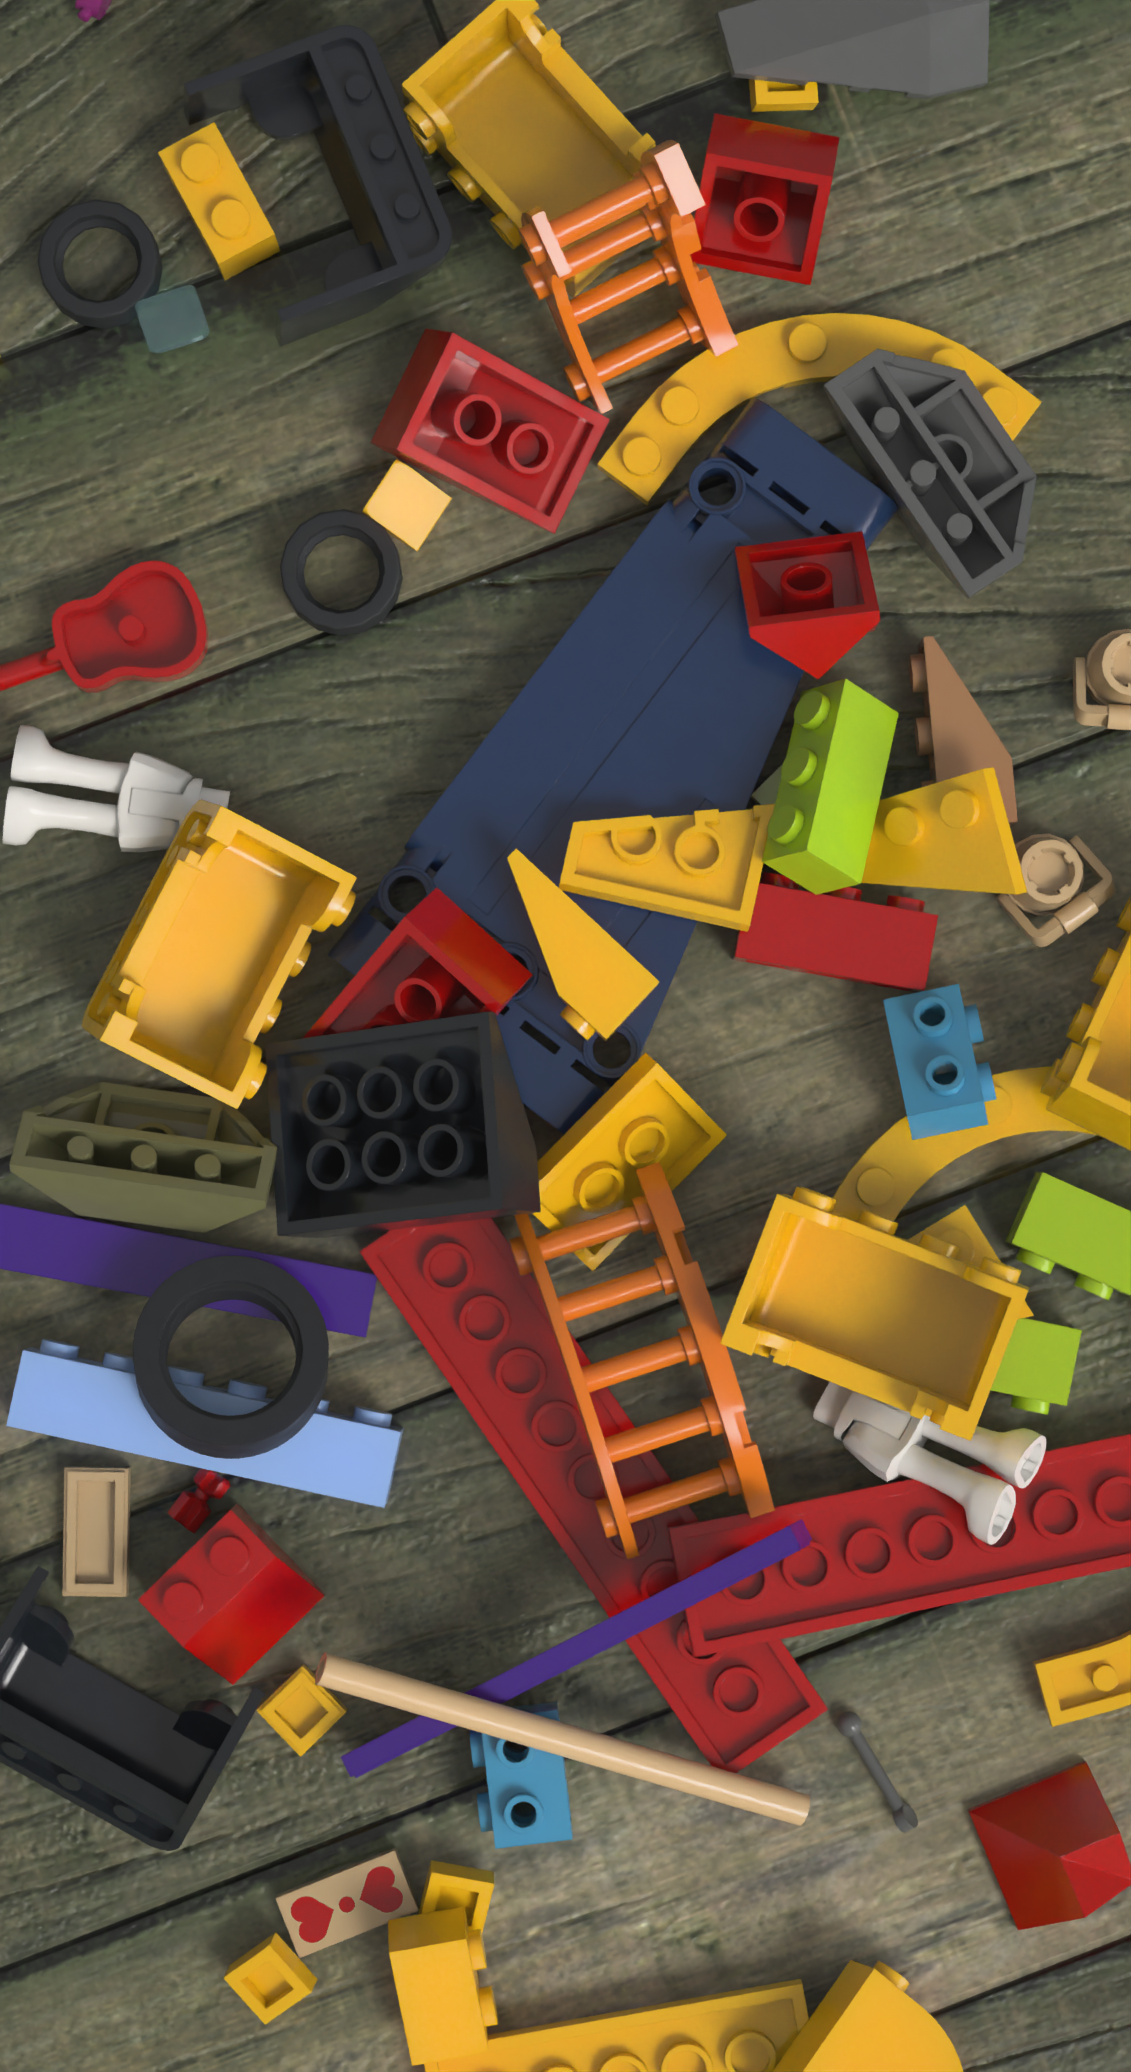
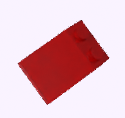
(489, 429)
(427, 970)

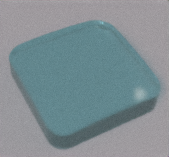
(172, 319)

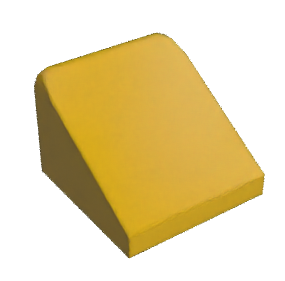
(406, 505)

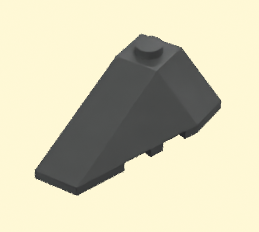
(860, 44)

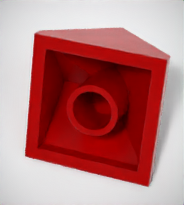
(809, 597)
(1053, 1848)

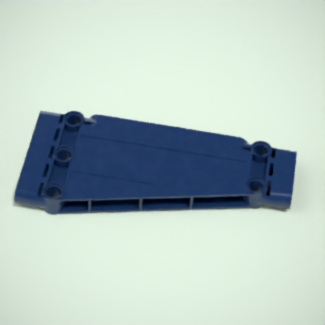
(633, 713)

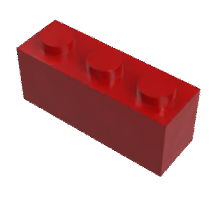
(839, 935)

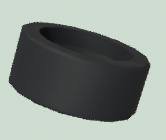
(71, 224)
(331, 525)

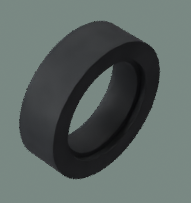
(216, 1281)

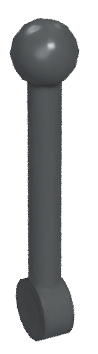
(903, 1815)

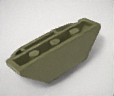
(146, 1157)

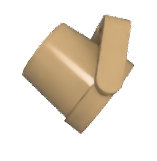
(1107, 679)
(1053, 885)

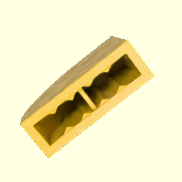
(870, 2027)

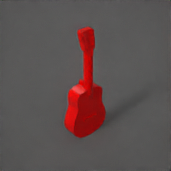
(135, 628)

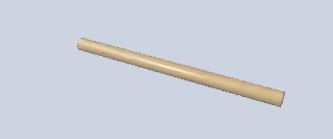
(561, 1739)

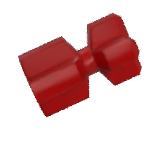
(192, 1508)

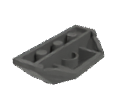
(940, 462)

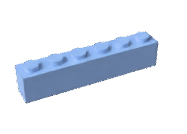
(103, 1408)

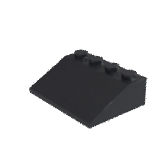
(398, 1129)

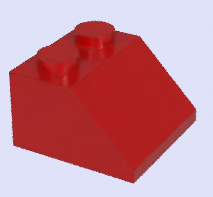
(764, 198)
(231, 1596)

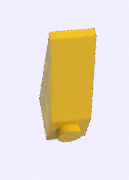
(584, 962)

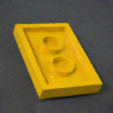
(630, 1127)

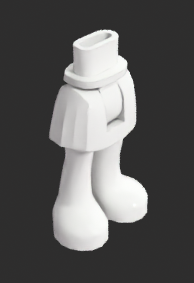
(150, 799)
(893, 1443)

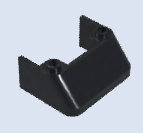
(344, 96)
(103, 1738)

